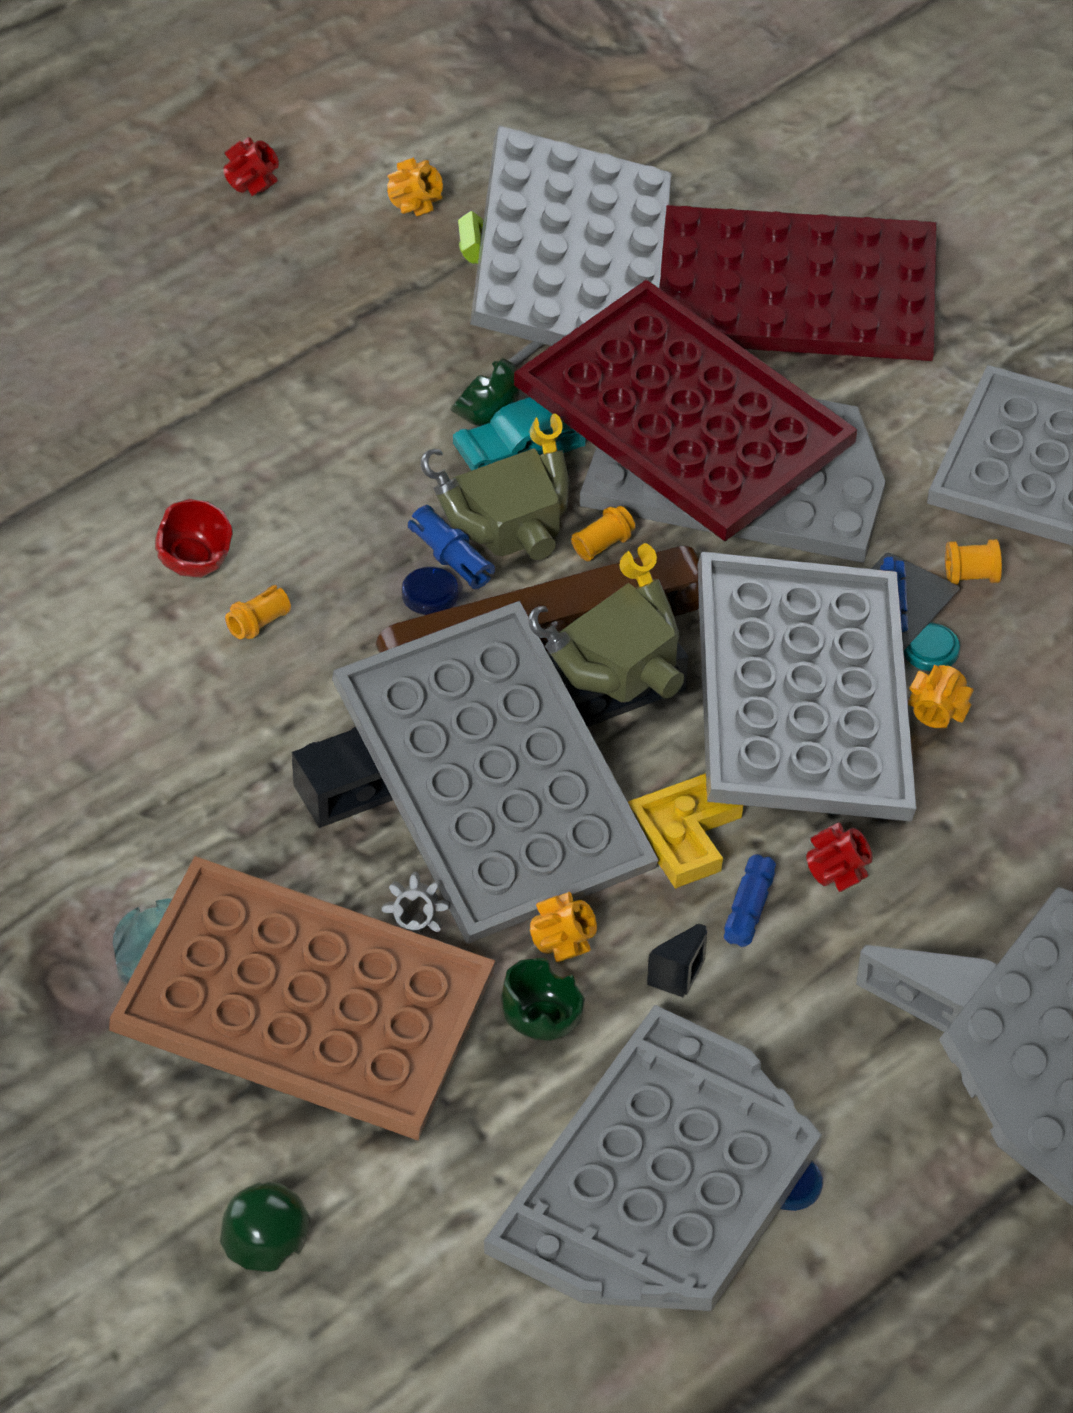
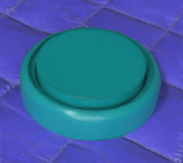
(933, 647)

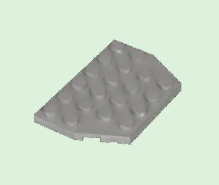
(824, 515)
(1019, 1046)
(660, 1175)

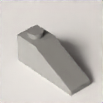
(922, 982)

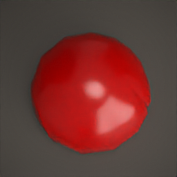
(193, 538)

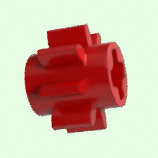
(251, 166)
(839, 857)

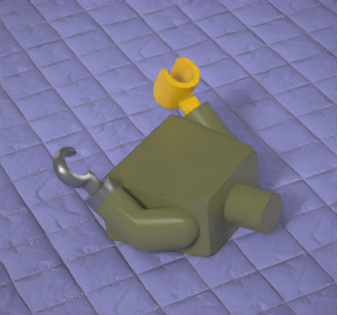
(512, 500)
(621, 641)

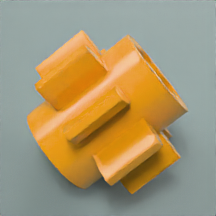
(415, 186)
(940, 696)
(563, 927)

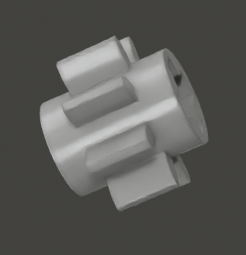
(412, 892)

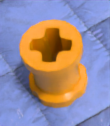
(973, 562)

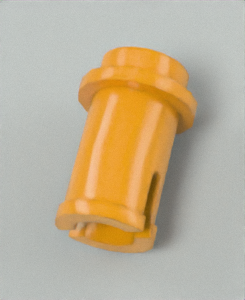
(612, 527)
(248, 617)

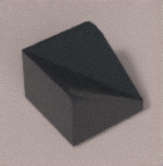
(678, 961)

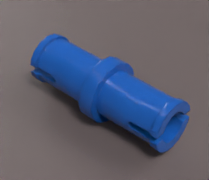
(451, 547)

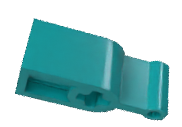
(510, 435)

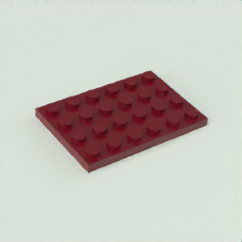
(805, 280)
(685, 409)

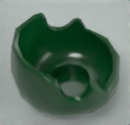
(487, 394)
(540, 1001)
(264, 1226)

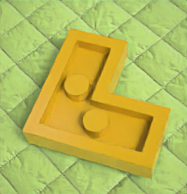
(676, 828)

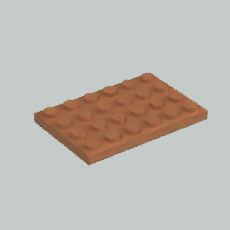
(303, 997)

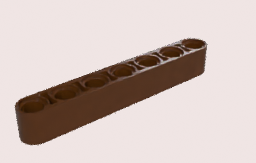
(564, 598)

